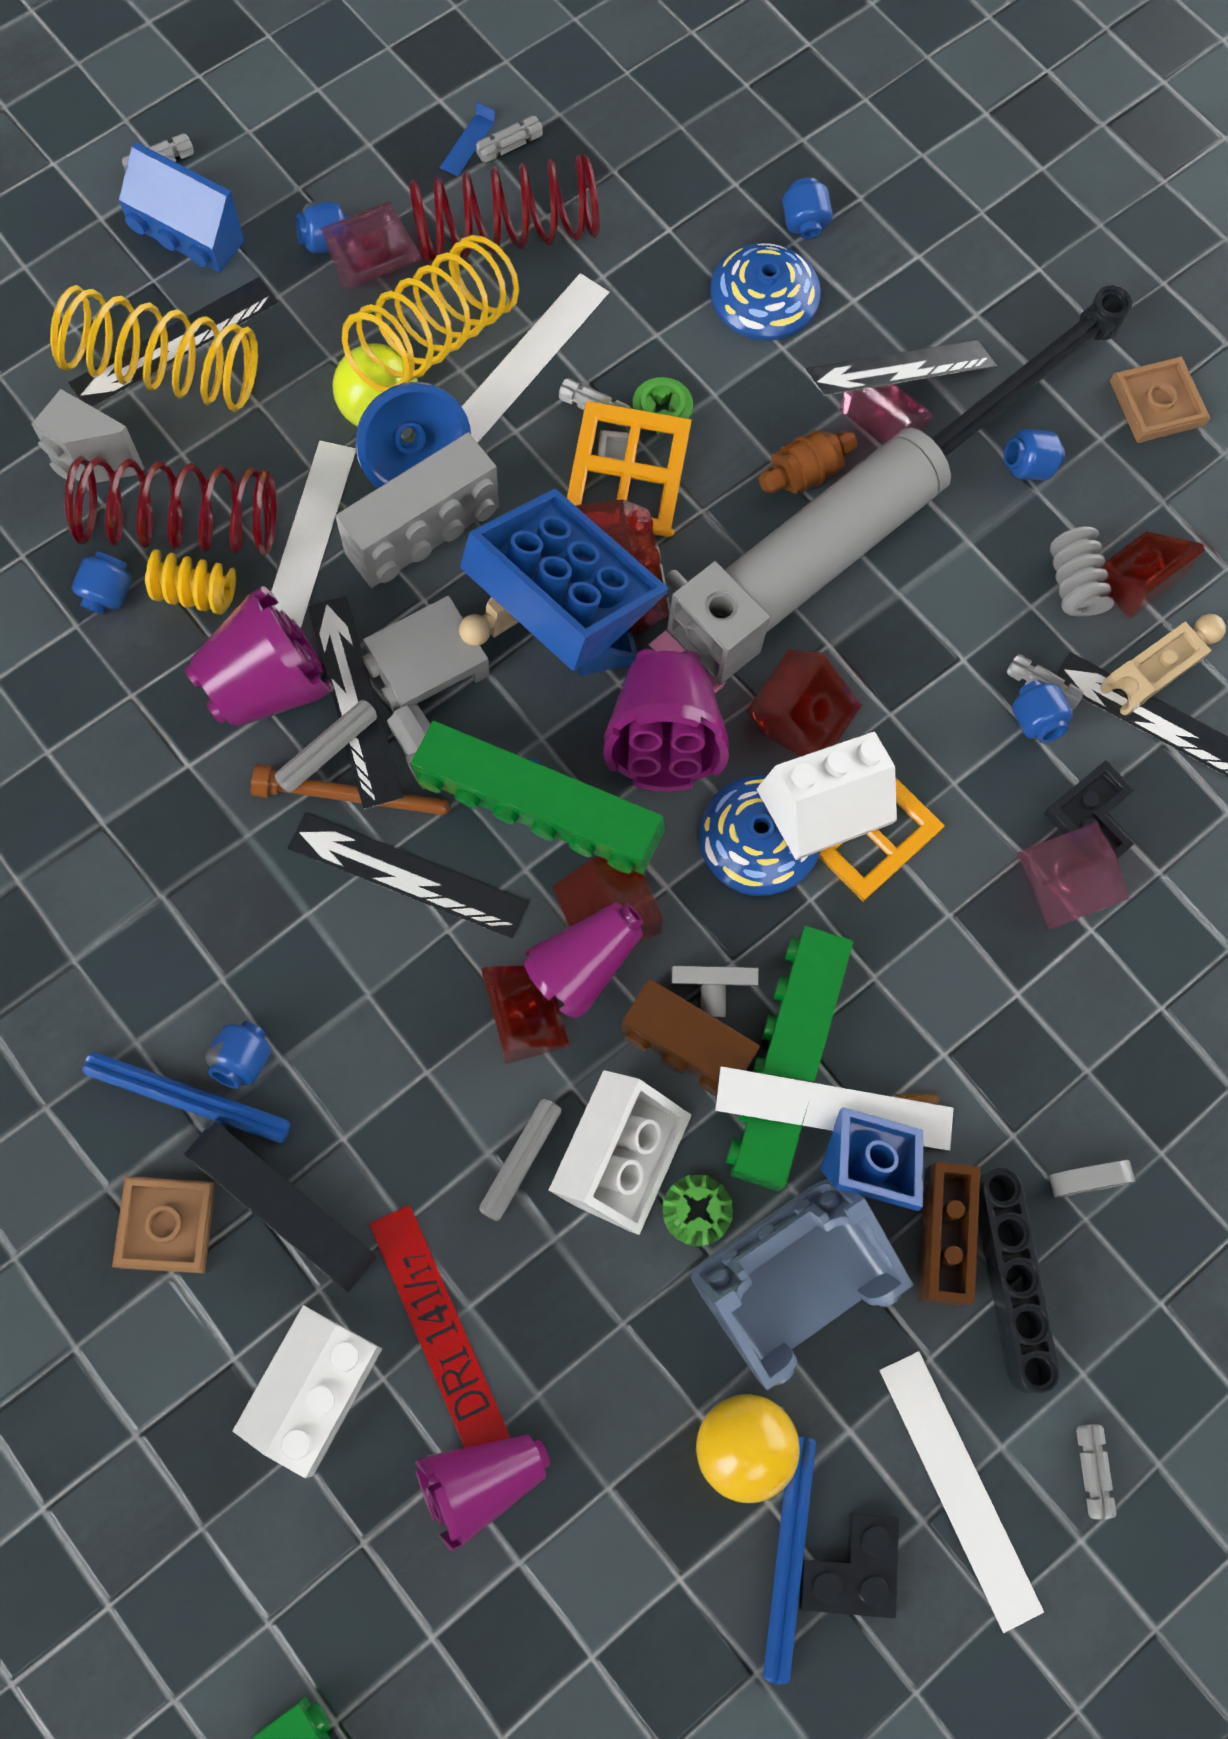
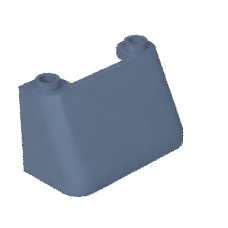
(798, 1276)

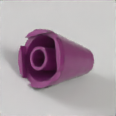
(584, 957)
(479, 1483)

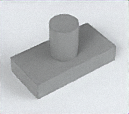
(713, 983)

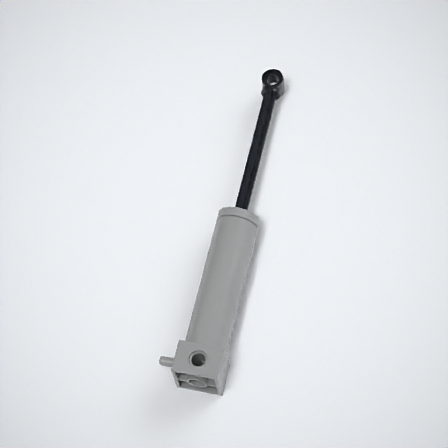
(732, 609)

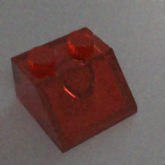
(804, 703)
(600, 885)

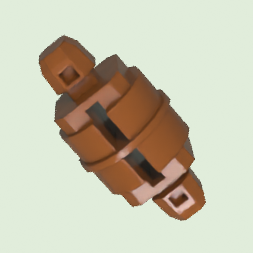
(808, 461)

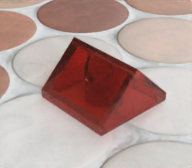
(1148, 569)
(522, 1014)

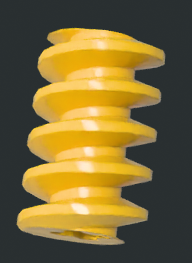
(189, 585)

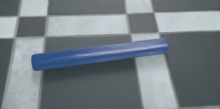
(186, 1097)
(789, 1568)

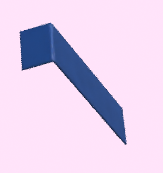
(465, 146)

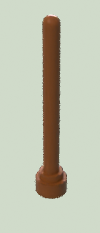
(265, 784)

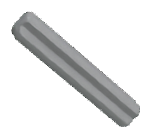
(325, 746)
(520, 1159)

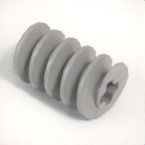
(1080, 572)

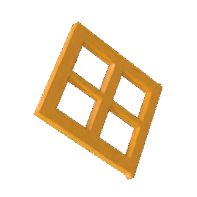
(627, 468)
(896, 857)

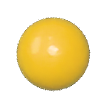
(747, 1448)

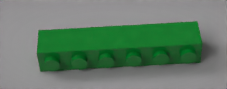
(538, 798)
(793, 1050)

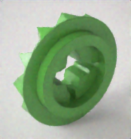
(660, 391)
(698, 1231)

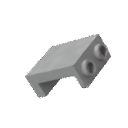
(423, 655)

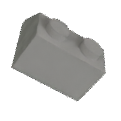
(75, 429)

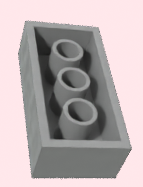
(419, 510)

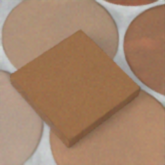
(1159, 399)
(164, 1225)

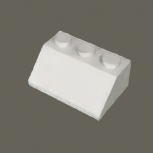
(832, 795)
(621, 1151)
(306, 1392)

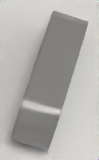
(1091, 1178)

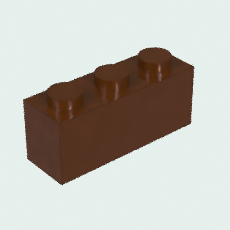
(685, 1036)
(949, 1234)

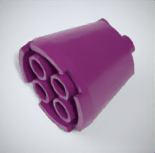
(257, 664)
(666, 723)

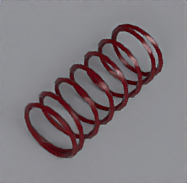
(500, 206)
(175, 517)

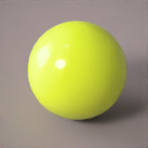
(351, 392)

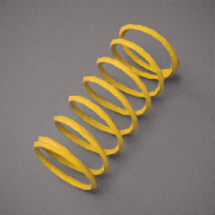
(463, 293)
(89, 336)

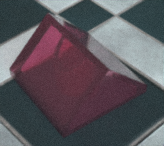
(369, 245)
(884, 411)
(1073, 875)

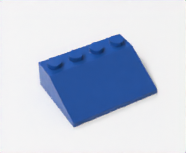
(561, 577)

